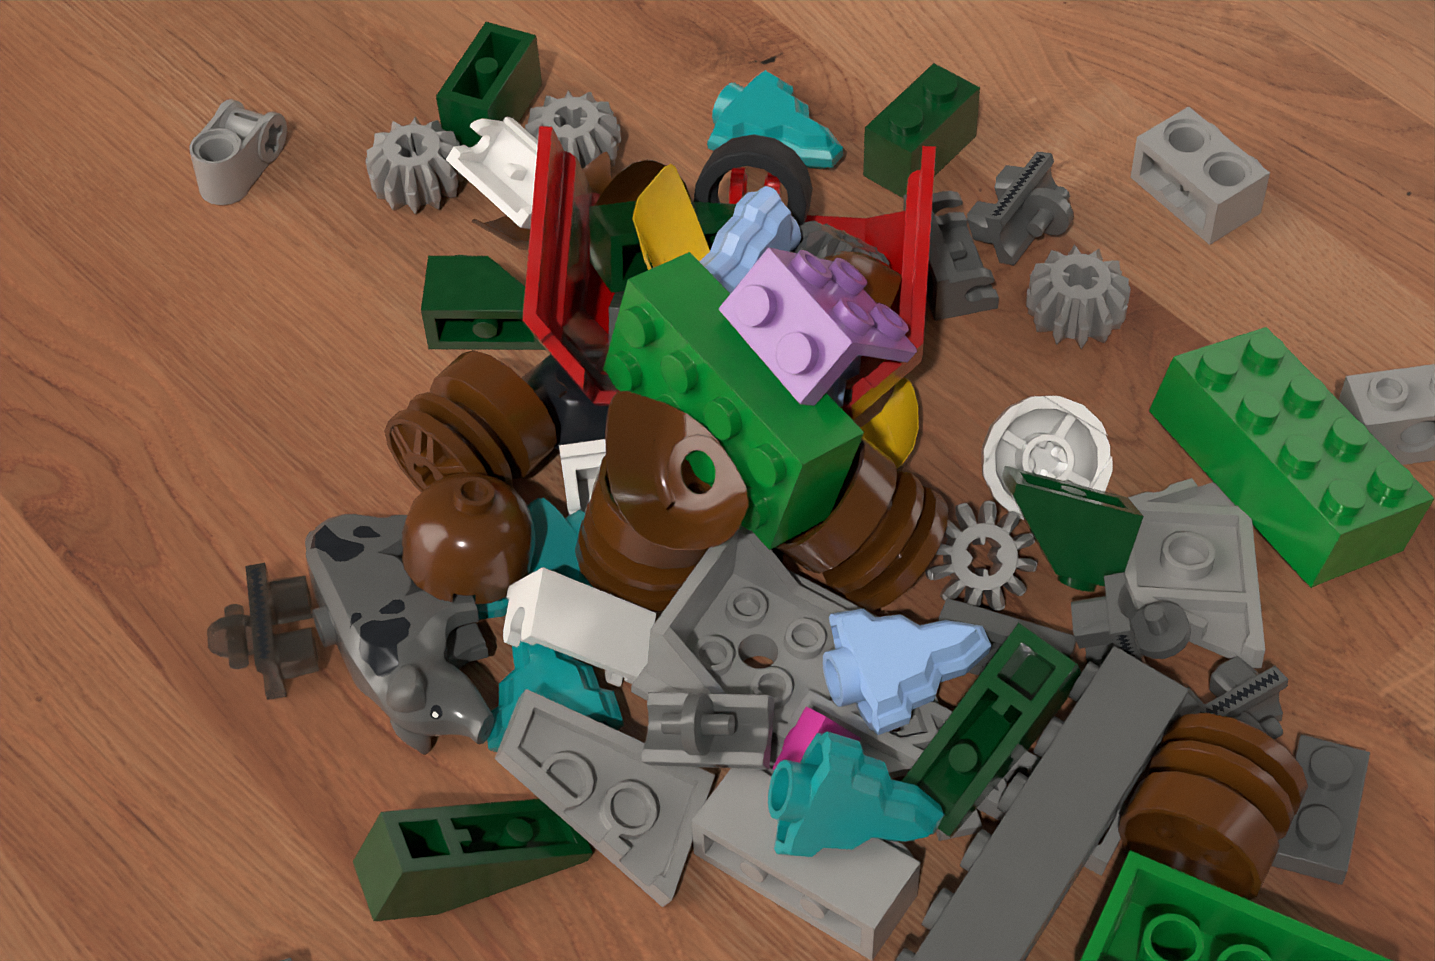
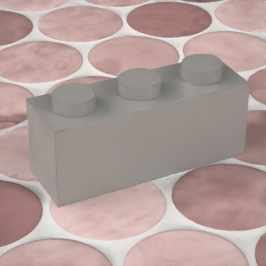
(843, 892)

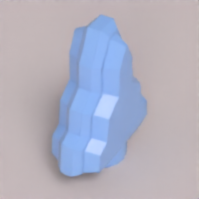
(757, 223)
(896, 664)

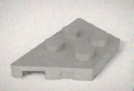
(1203, 558)

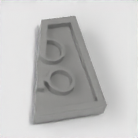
(605, 791)

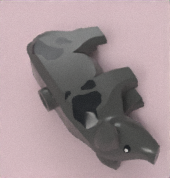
(392, 634)

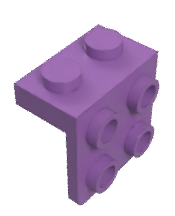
(812, 320)

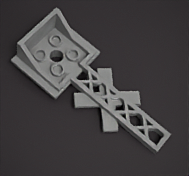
(750, 605)

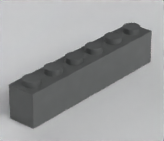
(1053, 815)

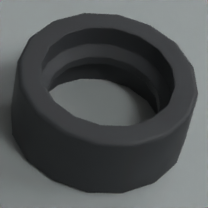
(759, 153)

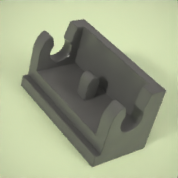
(955, 272)

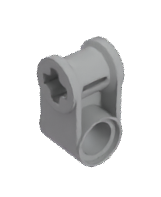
(235, 151)

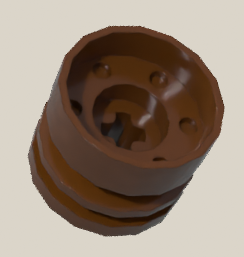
(472, 422)
(876, 534)
(624, 562)
(1215, 802)

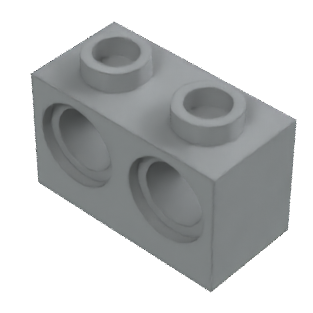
(1199, 175)

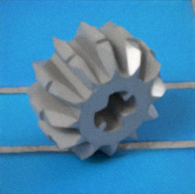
(580, 124)
(412, 165)
(1078, 296)
(1002, 554)

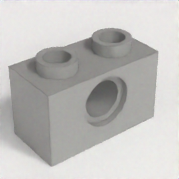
(1396, 409)

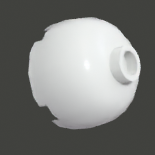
(1048, 439)

